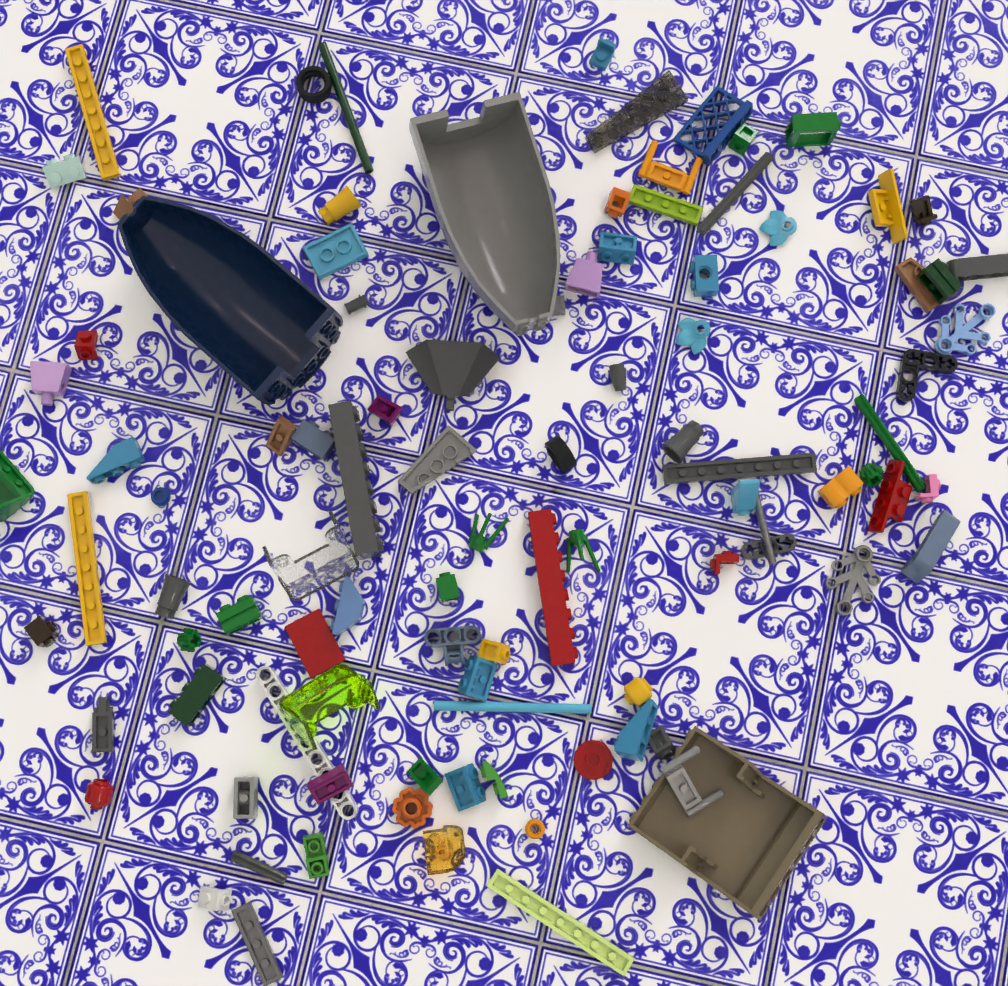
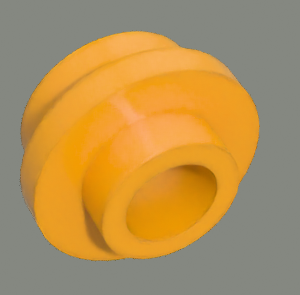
(541, 831)

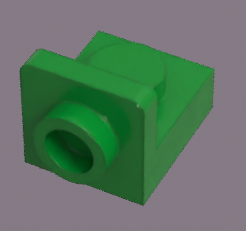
(742, 138)

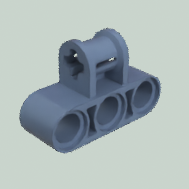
(453, 648)

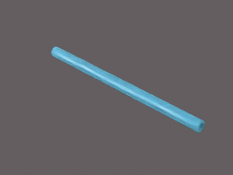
(512, 707)

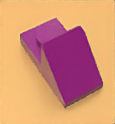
(385, 410)

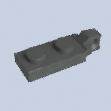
(103, 726)

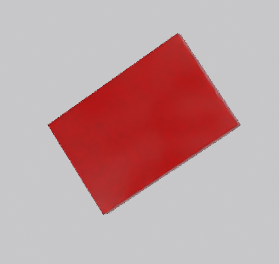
(315, 643)

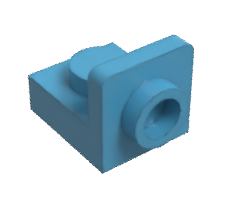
(603, 54)

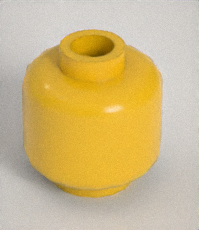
(637, 691)

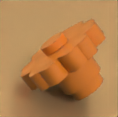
(412, 807)

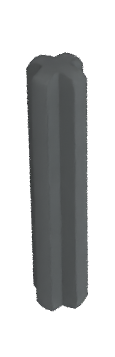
(259, 867)

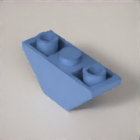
(348, 608)

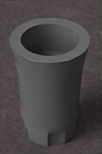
(683, 441)
(171, 596)

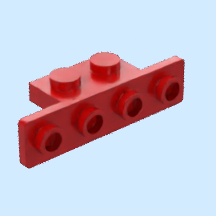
(891, 498)

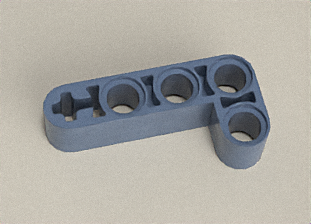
(931, 547)

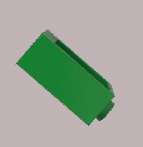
(812, 129)

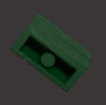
(939, 281)

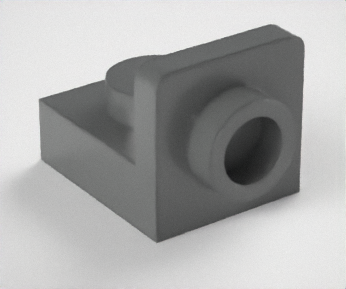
(661, 743)

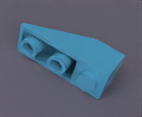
(119, 458)

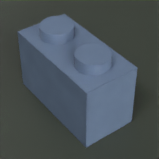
(314, 440)

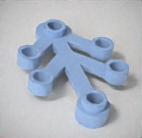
(961, 331)

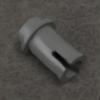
(356, 304)

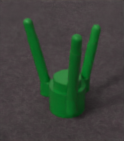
(578, 539)
(477, 541)

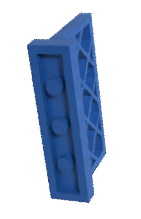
(723, 136)

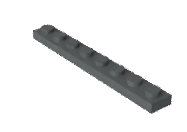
(739, 468)

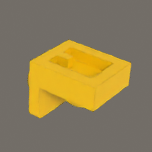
(494, 651)

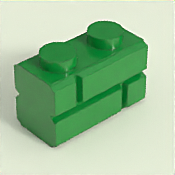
(239, 615)

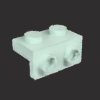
(64, 171)

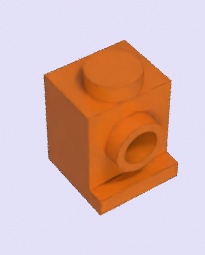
(619, 197)

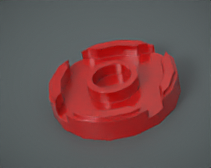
(593, 759)

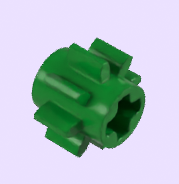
(871, 474)
(189, 640)

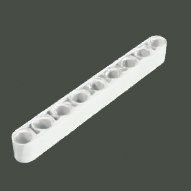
(308, 753)

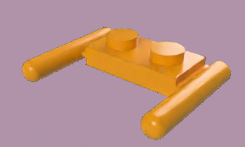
(667, 175)

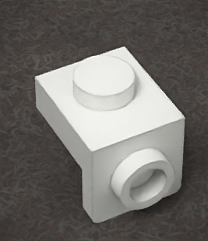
(214, 898)

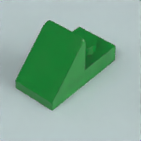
(425, 776)

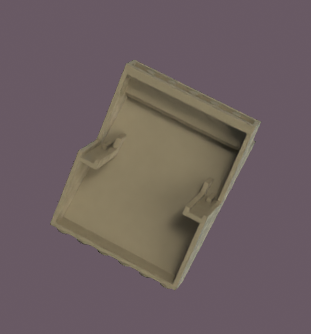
(741, 841)

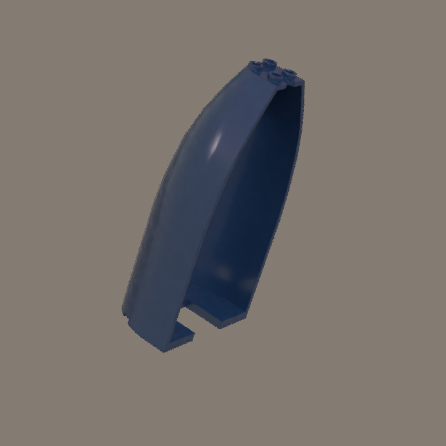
(230, 297)

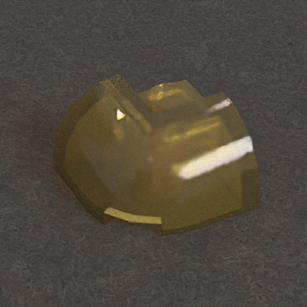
(444, 849)

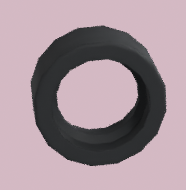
(313, 71)
(560, 454)

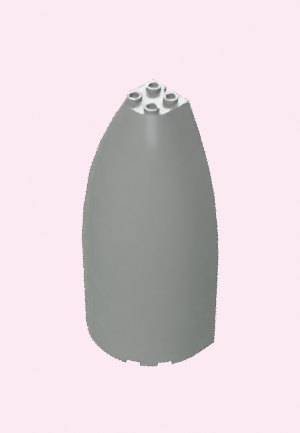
(494, 207)

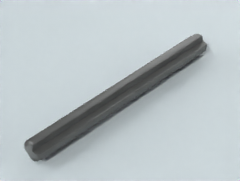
(735, 193)

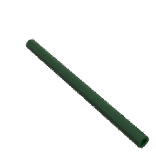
(346, 109)

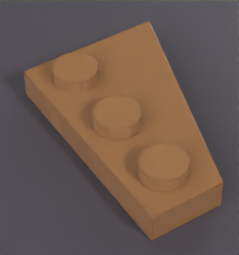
(908, 273)

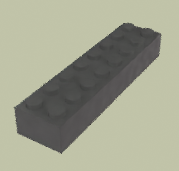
(355, 480)

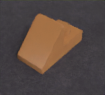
(126, 205)
(281, 436)

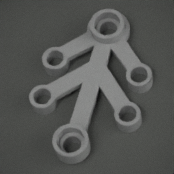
(855, 577)

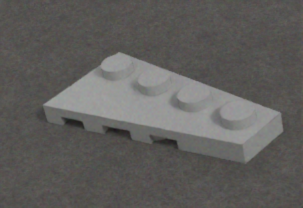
(437, 459)

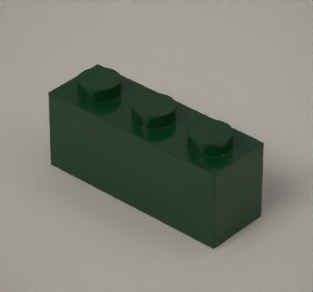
(196, 694)

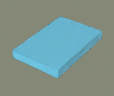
(335, 251)

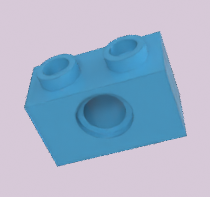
(708, 265)

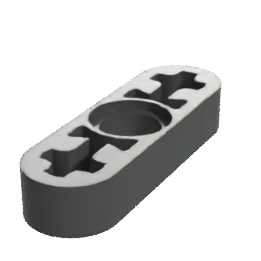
(753, 544)

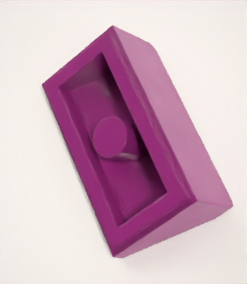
(330, 784)

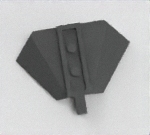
(452, 366)

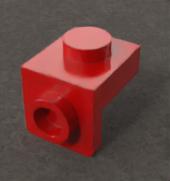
(86, 345)
(726, 557)

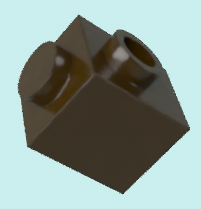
(42, 631)

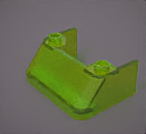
(324, 697)

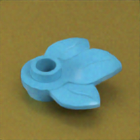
(776, 228)
(691, 336)

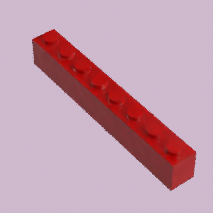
(551, 587)

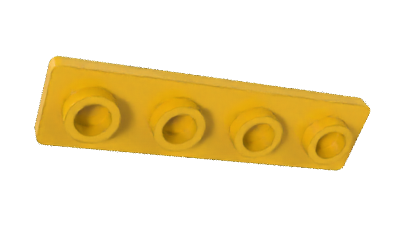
(887, 206)

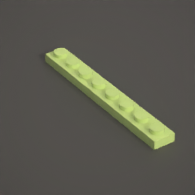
(560, 922)

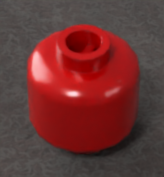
(99, 793)

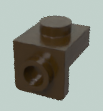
(922, 210)

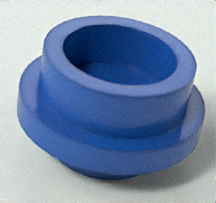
(160, 496)

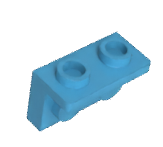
(617, 248)
(477, 678)
(465, 787)

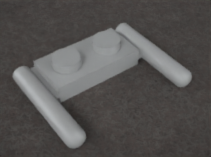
(683, 786)

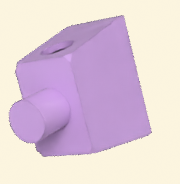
(585, 276)
(49, 379)

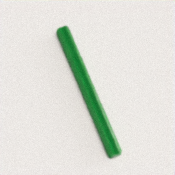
(889, 442)

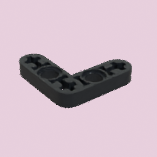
(914, 367)

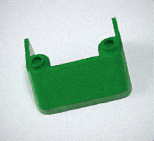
(14, 488)

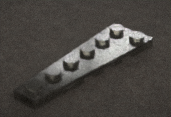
(648, 106)

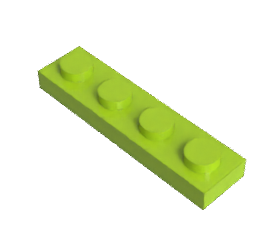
(665, 205)

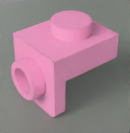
(931, 491)

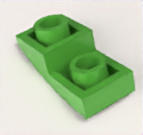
(491, 774)
(316, 855)

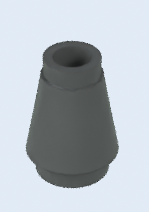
(618, 376)

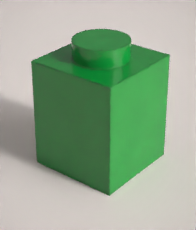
(447, 587)

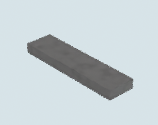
(257, 944)

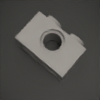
(245, 798)

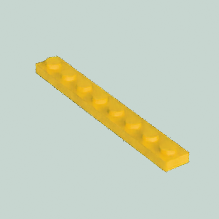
(92, 112)
(87, 568)

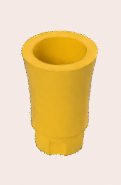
(339, 206)

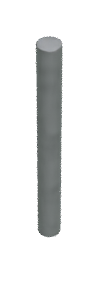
(765, 532)

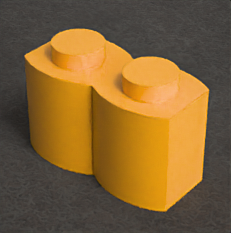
(841, 487)

